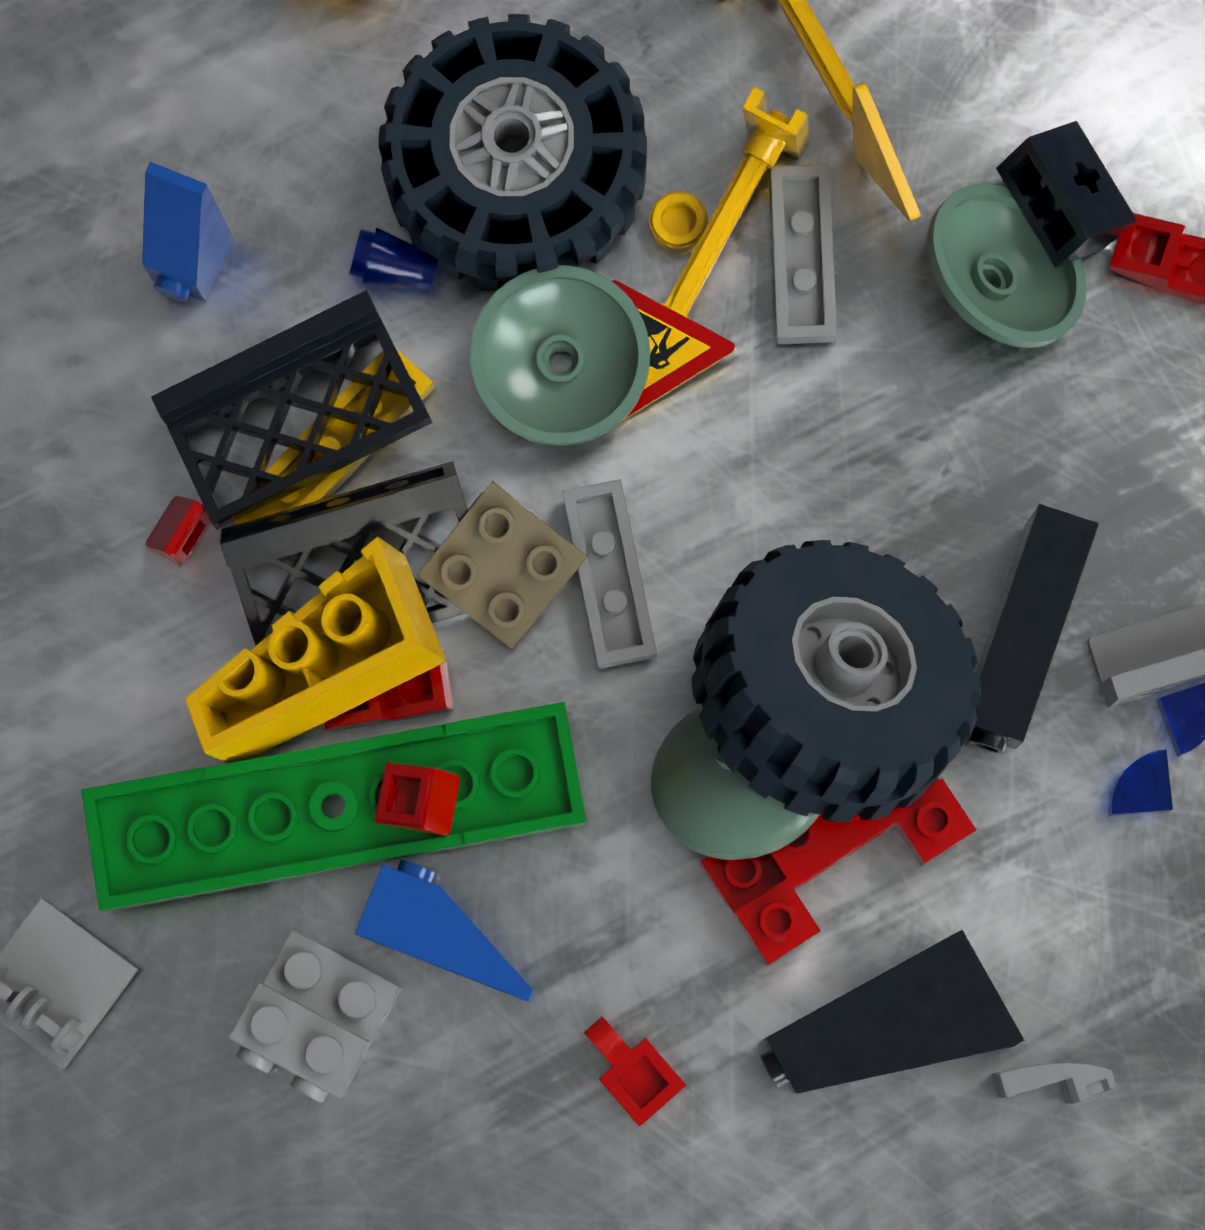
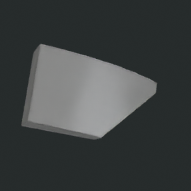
(1075, 1079)

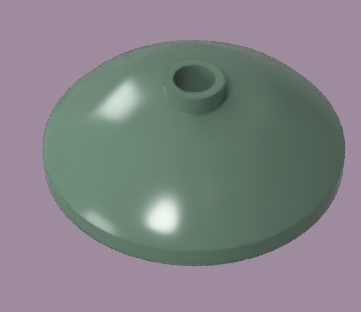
(999, 271)
(551, 314)
(711, 805)

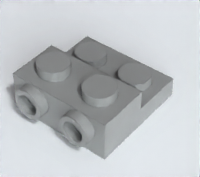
(314, 1017)

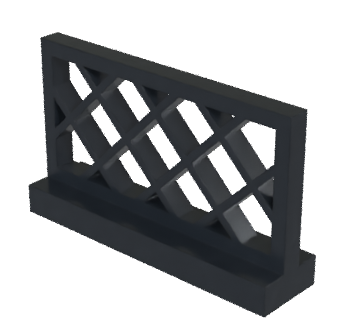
(259, 374)
(335, 520)

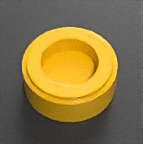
(677, 222)

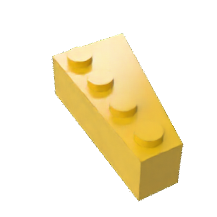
(326, 658)

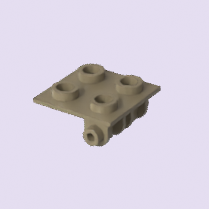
(502, 565)

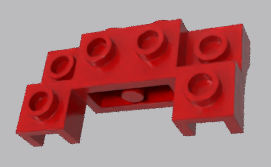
(764, 887)

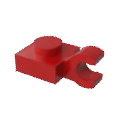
(637, 1076)

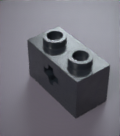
(1066, 193)

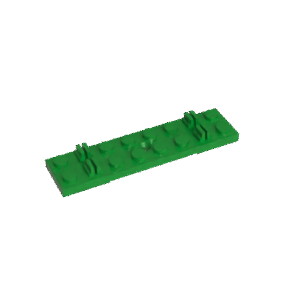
(267, 821)

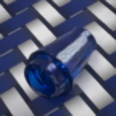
(391, 261)

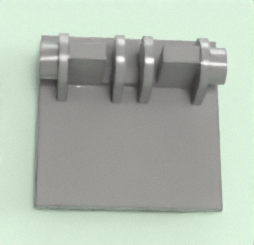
(57, 983)

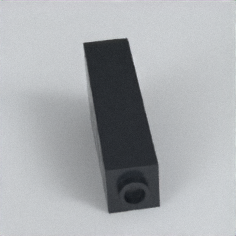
(1029, 624)
(903, 1019)

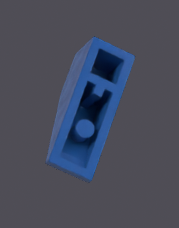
(182, 234)
(426, 924)

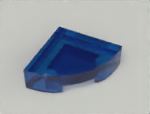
(1184, 718)
(1143, 787)

